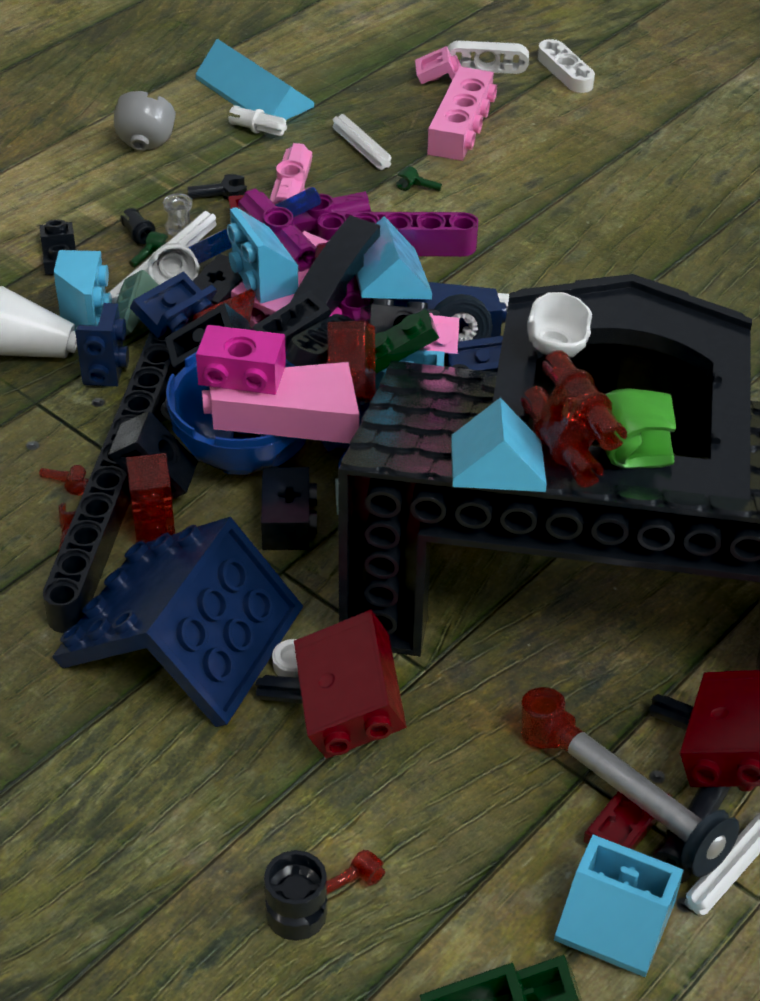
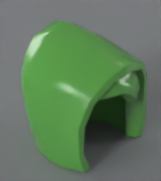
(648, 423)

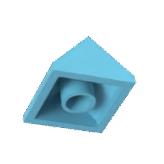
(497, 452)

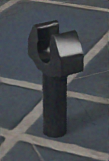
(231, 186)

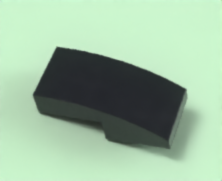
(55, 236)

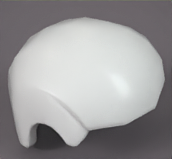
(172, 260)
(559, 323)

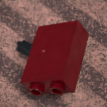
(344, 685)
(720, 729)

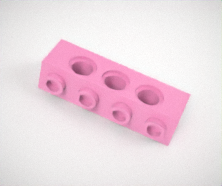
(461, 113)

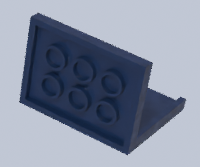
(200, 608)

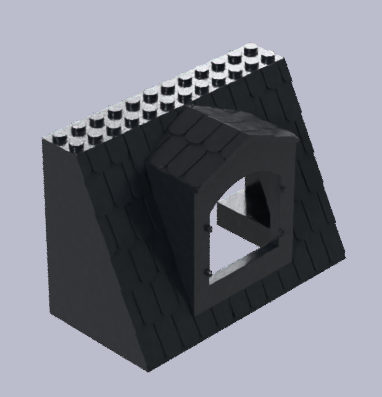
(669, 518)

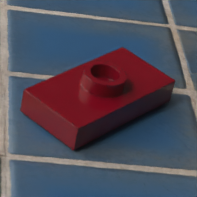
(621, 823)

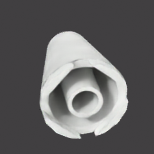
(33, 330)

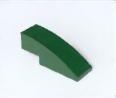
(540, 982)

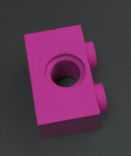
(241, 359)

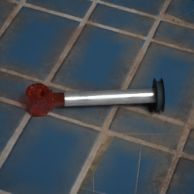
(550, 726)

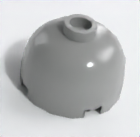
(143, 120)

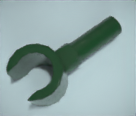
(411, 177)
(153, 242)

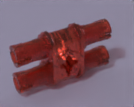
(573, 418)

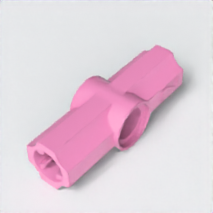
(291, 173)

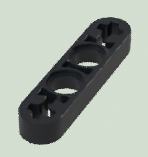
(312, 344)

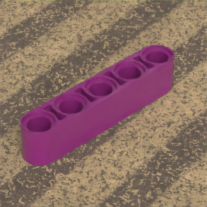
(426, 231)

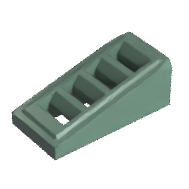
(132, 288)

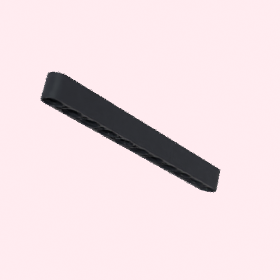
(104, 498)

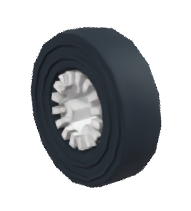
(472, 312)

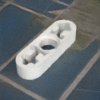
(495, 66)
(566, 66)

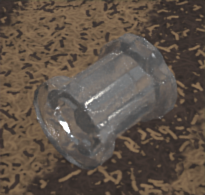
(178, 212)

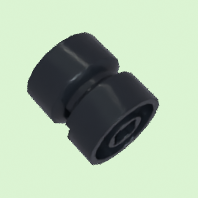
(295, 895)

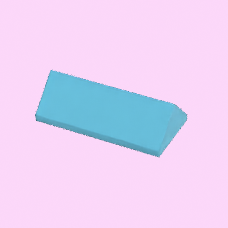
(249, 84)
(392, 268)

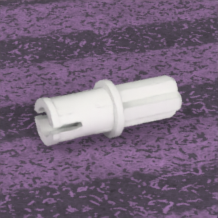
(258, 121)

